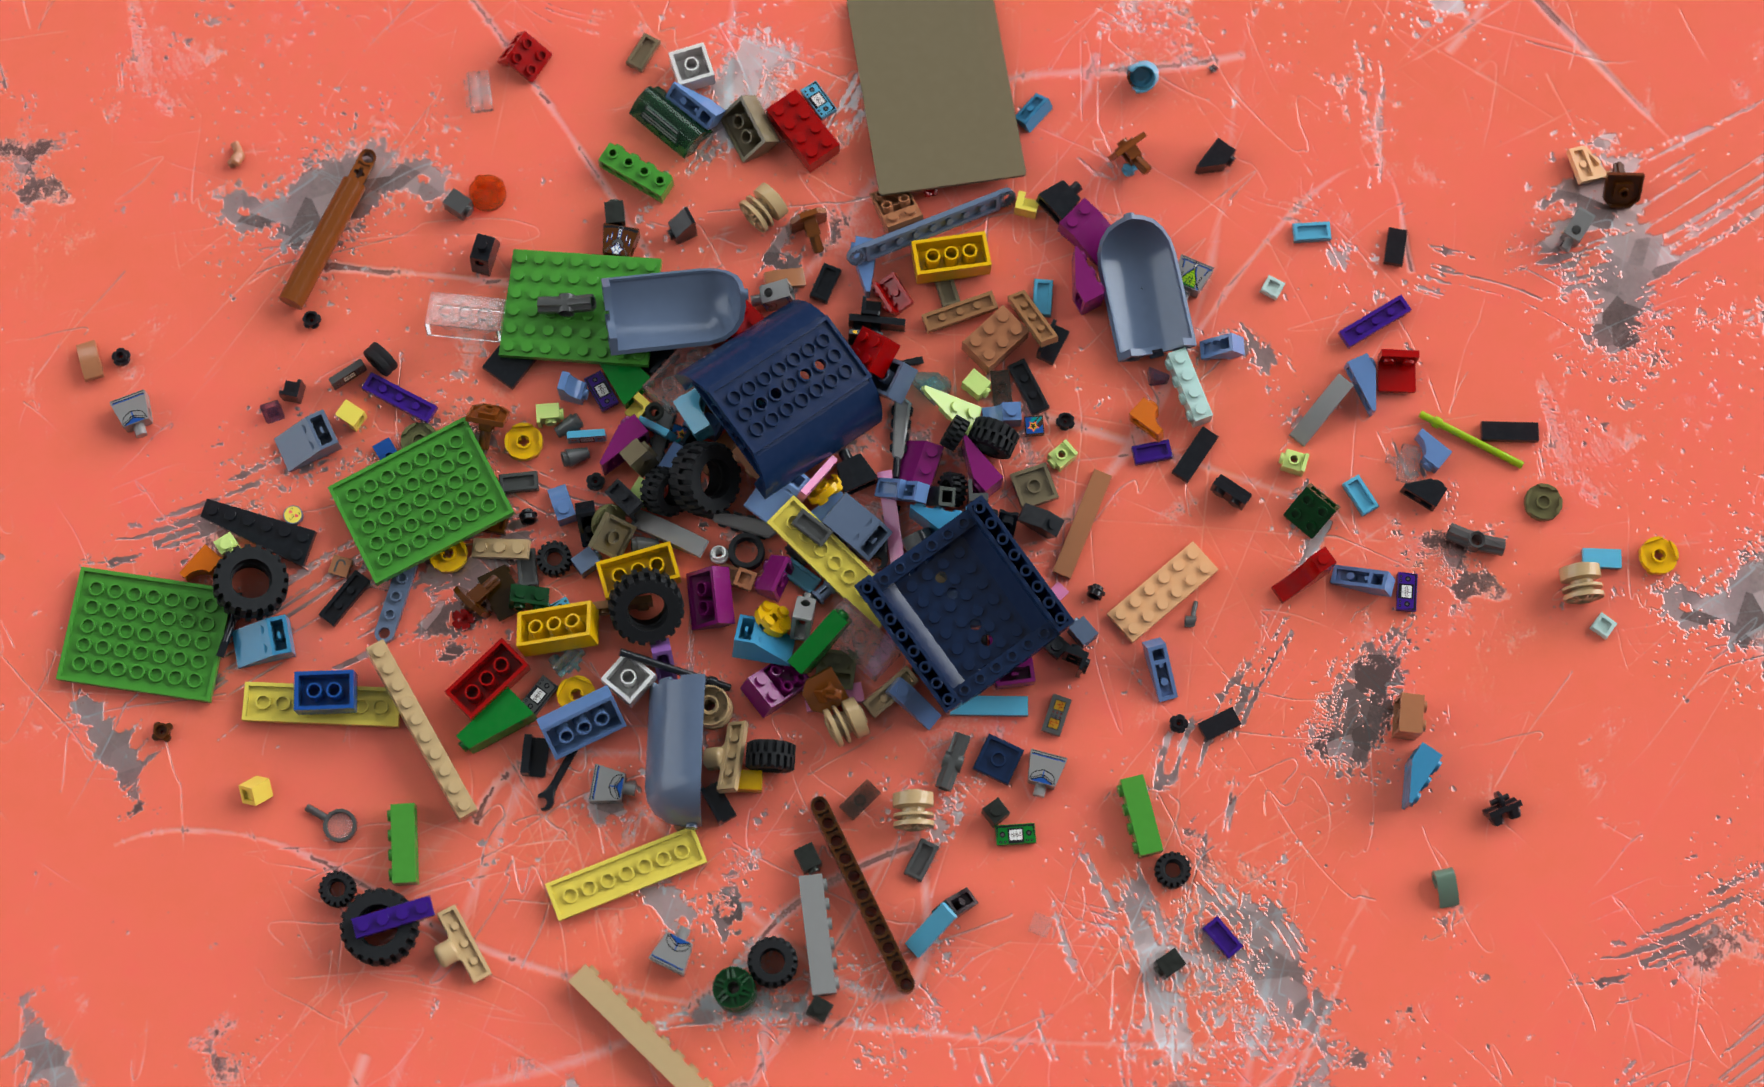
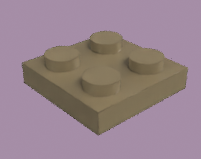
(1034, 485)
(612, 535)

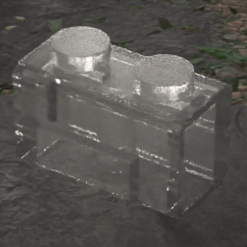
(479, 91)

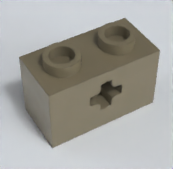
(640, 457)

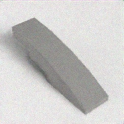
(1321, 410)
(667, 531)

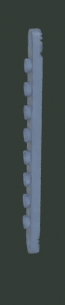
(930, 226)
(395, 603)

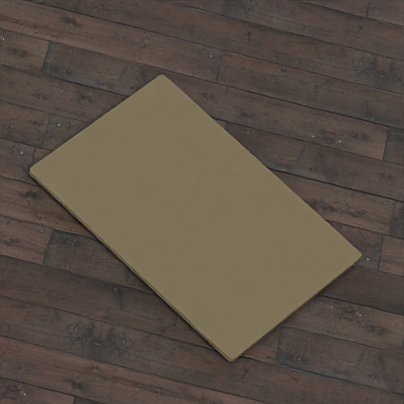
(935, 93)

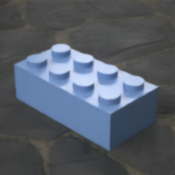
(581, 722)

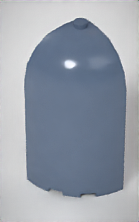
(672, 309)
(1150, 319)
(675, 749)

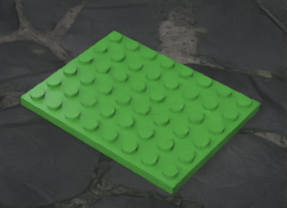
(556, 337)
(421, 501)
(143, 635)

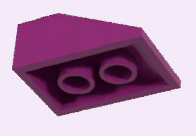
(1084, 228)
(626, 432)
(983, 474)

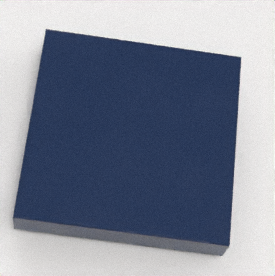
(998, 759)

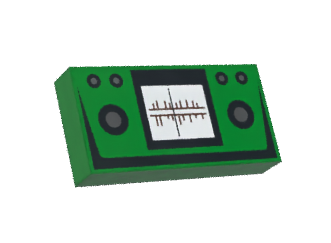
(1015, 834)

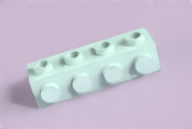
(1188, 387)

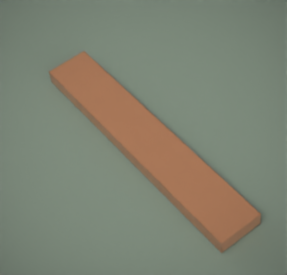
(1082, 524)

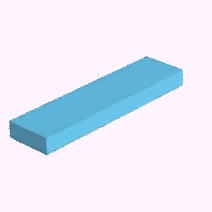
(994, 706)

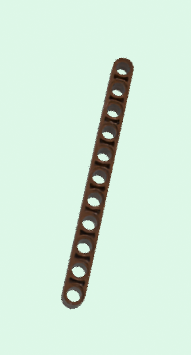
(861, 884)

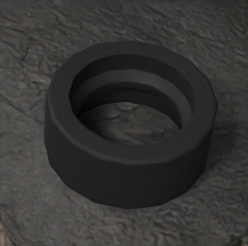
(746, 537)

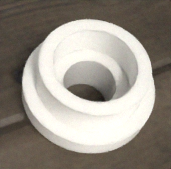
(717, 550)

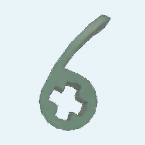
(1447, 887)

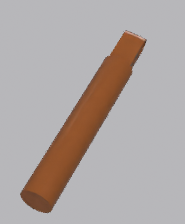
(327, 233)

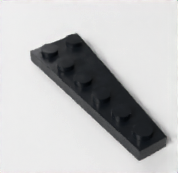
(282, 537)

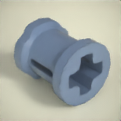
(823, 592)

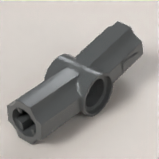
(566, 304)
(1487, 543)
(952, 761)

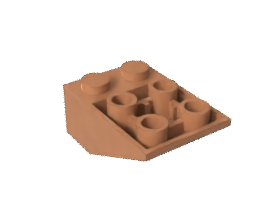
(896, 210)

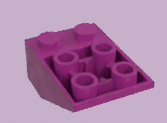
(1086, 290)
(1019, 677)
(773, 687)

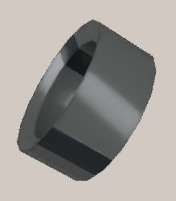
(915, 538)

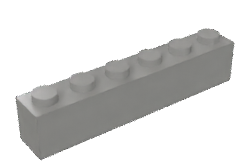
(817, 935)

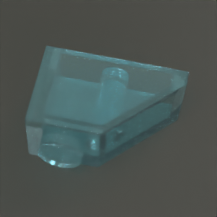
(933, 380)

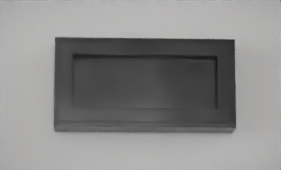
(1395, 247)
(825, 283)
(1219, 724)

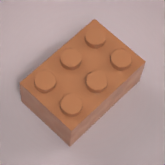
(995, 339)

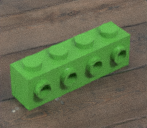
(636, 172)
(1140, 816)
(403, 844)

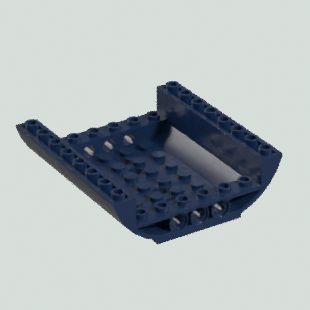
(810, 416)
(993, 586)

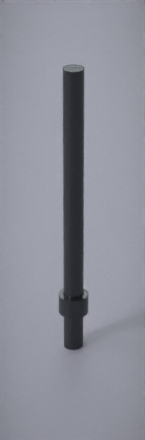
(711, 680)

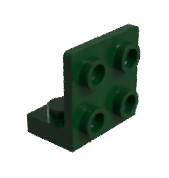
(1311, 510)

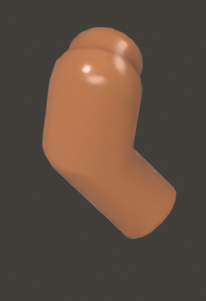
(238, 155)

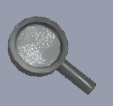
(338, 825)

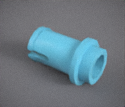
(1129, 170)

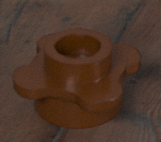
(158, 727)

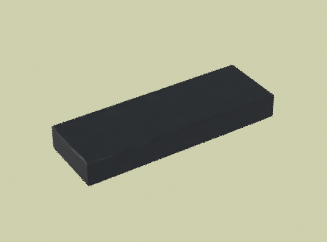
(885, 323)
(1028, 387)
(1509, 431)
(1195, 454)
(345, 598)

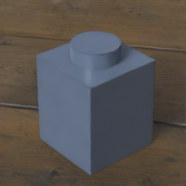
(585, 561)
(1082, 632)

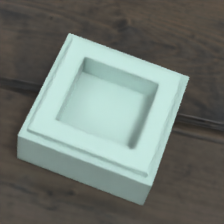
(1272, 287)
(1603, 625)

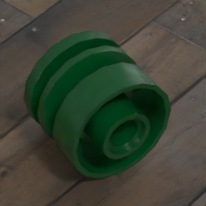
(729, 979)

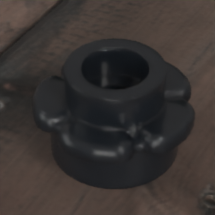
(311, 315)
(121, 361)
(1065, 426)
(595, 486)
(528, 517)
(1095, 591)
(1178, 728)

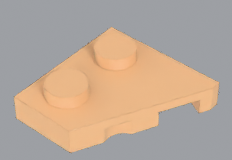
(1585, 165)

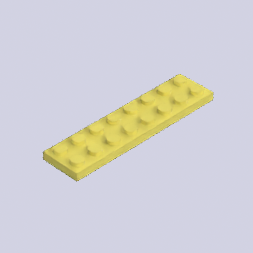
(831, 561)
(276, 705)
(625, 873)

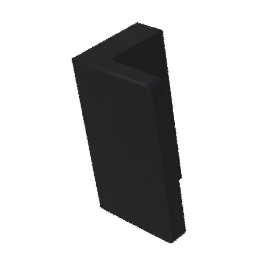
(1050, 352)
(624, 499)
(534, 756)
(718, 804)

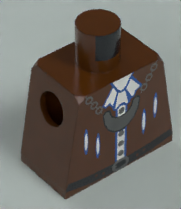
(619, 240)

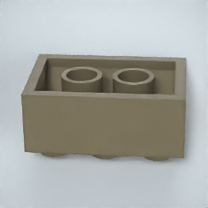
(749, 128)

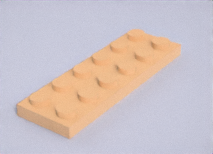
(1162, 592)

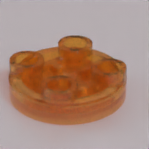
(487, 192)

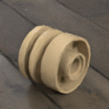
(763, 207)
(1581, 582)
(722, 711)
(847, 721)
(913, 806)

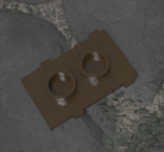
(500, 595)

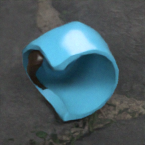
(1142, 76)

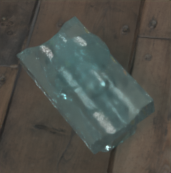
(567, 661)

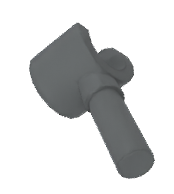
(1191, 620)

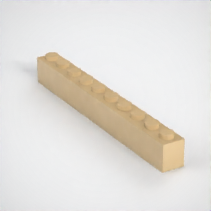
(421, 730)
(635, 1030)

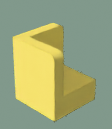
(1025, 206)
(638, 406)
(351, 414)
(255, 790)

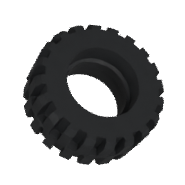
(686, 478)
(250, 558)
(651, 629)
(370, 953)

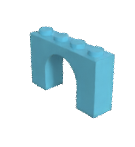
(691, 409)

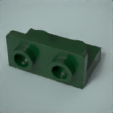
(528, 597)

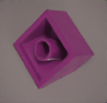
(774, 579)

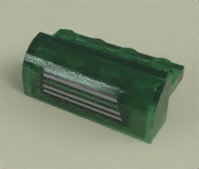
(668, 121)

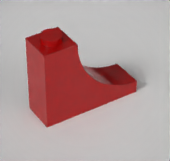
(1305, 575)

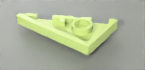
(952, 406)

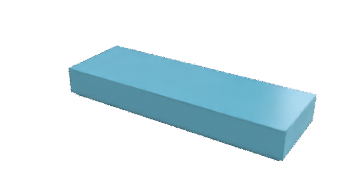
(931, 929)

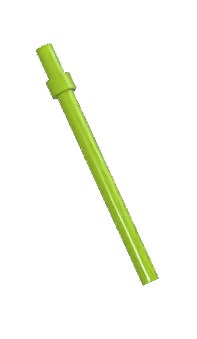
(1438, 422)

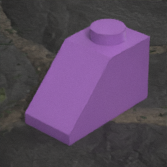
(662, 652)

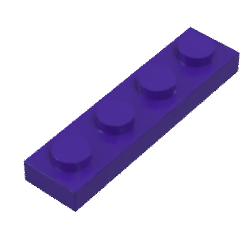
(1374, 321)
(399, 398)
(393, 917)

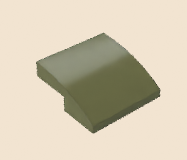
(842, 666)

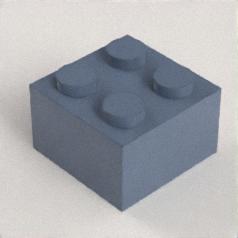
(896, 381)

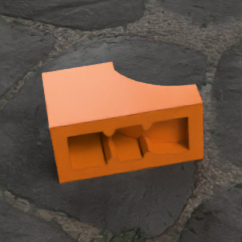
(1145, 416)
(201, 564)

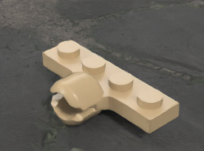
(728, 757)
(460, 946)

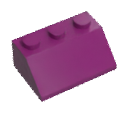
(921, 461)
(710, 598)

